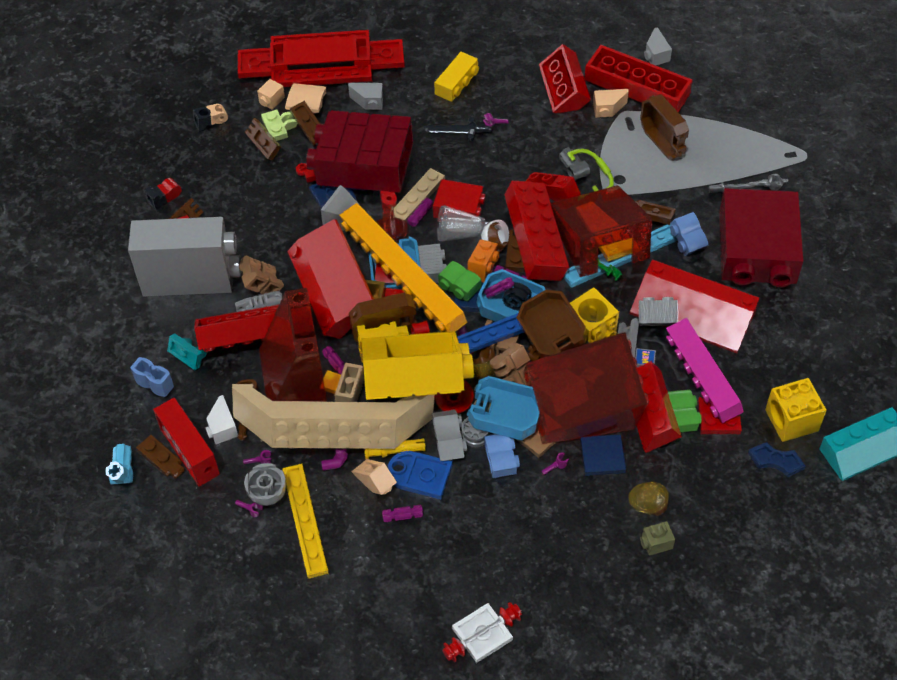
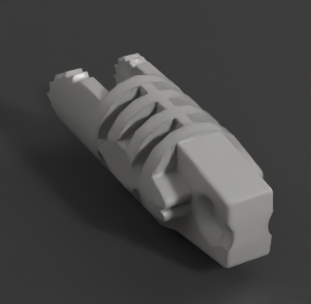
(264, 300)

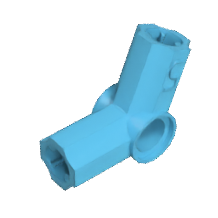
(120, 468)

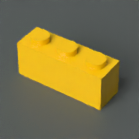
(456, 76)

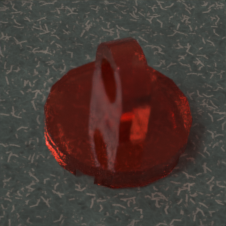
(392, 226)

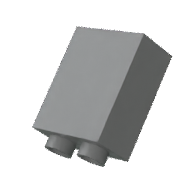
(183, 256)

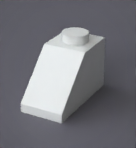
(220, 422)

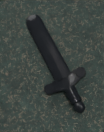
(471, 129)

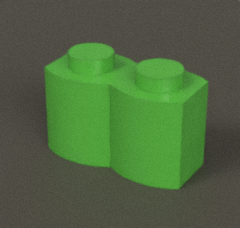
(459, 281)
(684, 409)

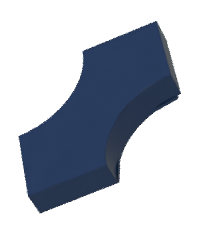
(784, 461)

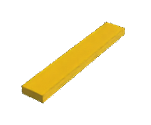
(305, 521)

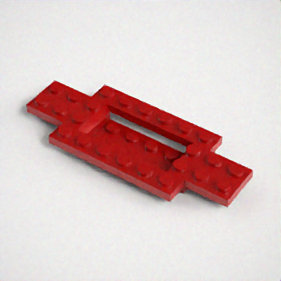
(321, 48)

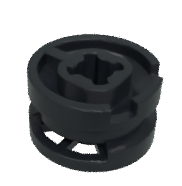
(516, 296)

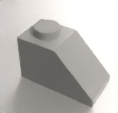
(657, 49)
(367, 95)

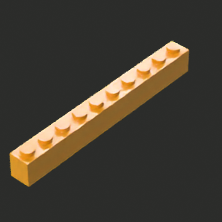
(403, 269)

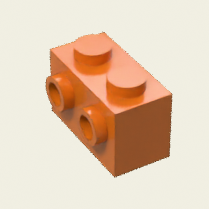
(483, 258)

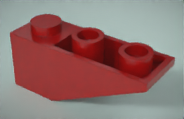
(558, 186)

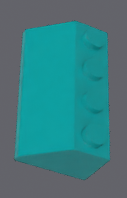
(862, 444)

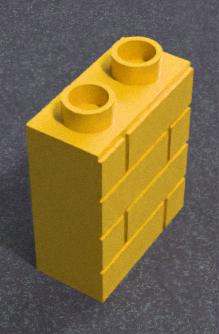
(415, 365)

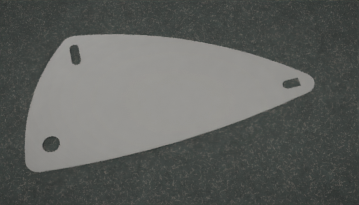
(713, 155)

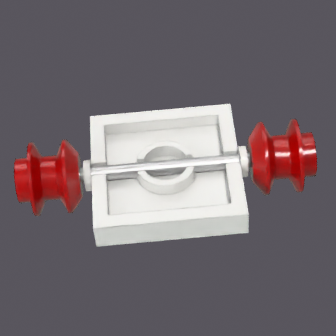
(482, 632)

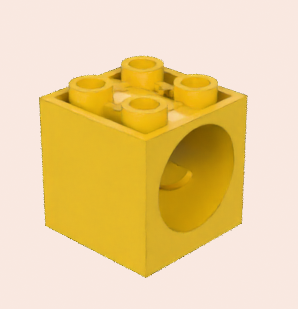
(595, 307)
(795, 409)

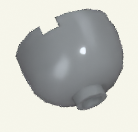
(265, 484)

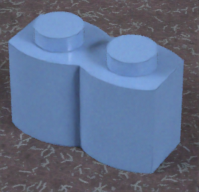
(689, 234)
(152, 377)
(501, 455)

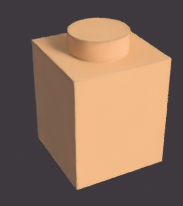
(271, 94)

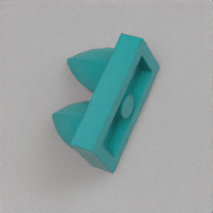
(184, 351)

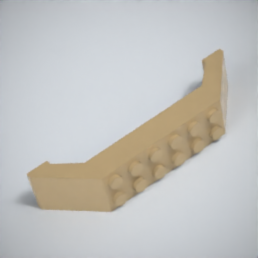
(330, 423)

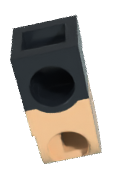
(209, 116)

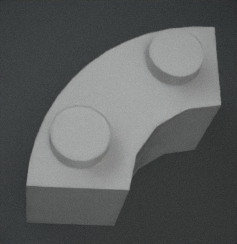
(448, 435)

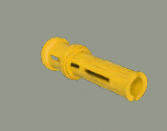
(407, 445)

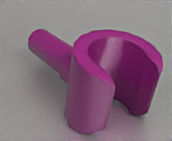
(490, 121)
(265, 453)
(557, 464)
(250, 507)

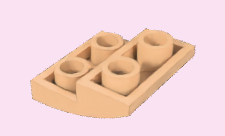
(310, 93)

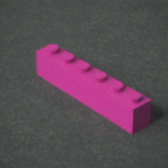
(704, 370)

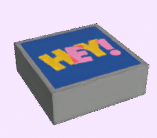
(644, 356)

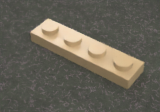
(424, 188)

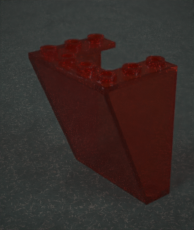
(598, 221)
(291, 352)
(587, 390)

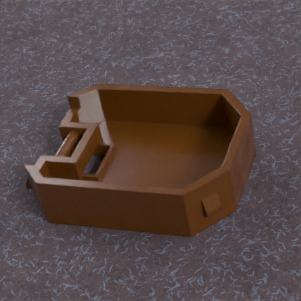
(664, 126)
(383, 311)
(549, 321)

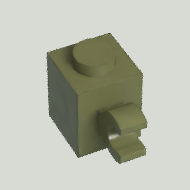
(657, 538)

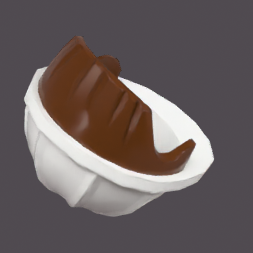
(496, 232)

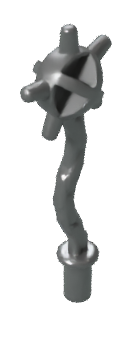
(774, 182)

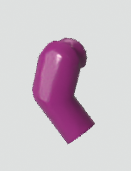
(337, 460)

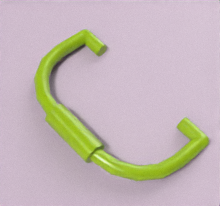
(599, 161)

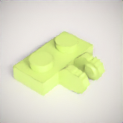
(277, 124)

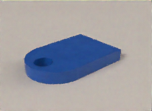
(420, 473)

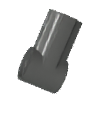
(577, 168)

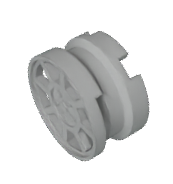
(473, 436)

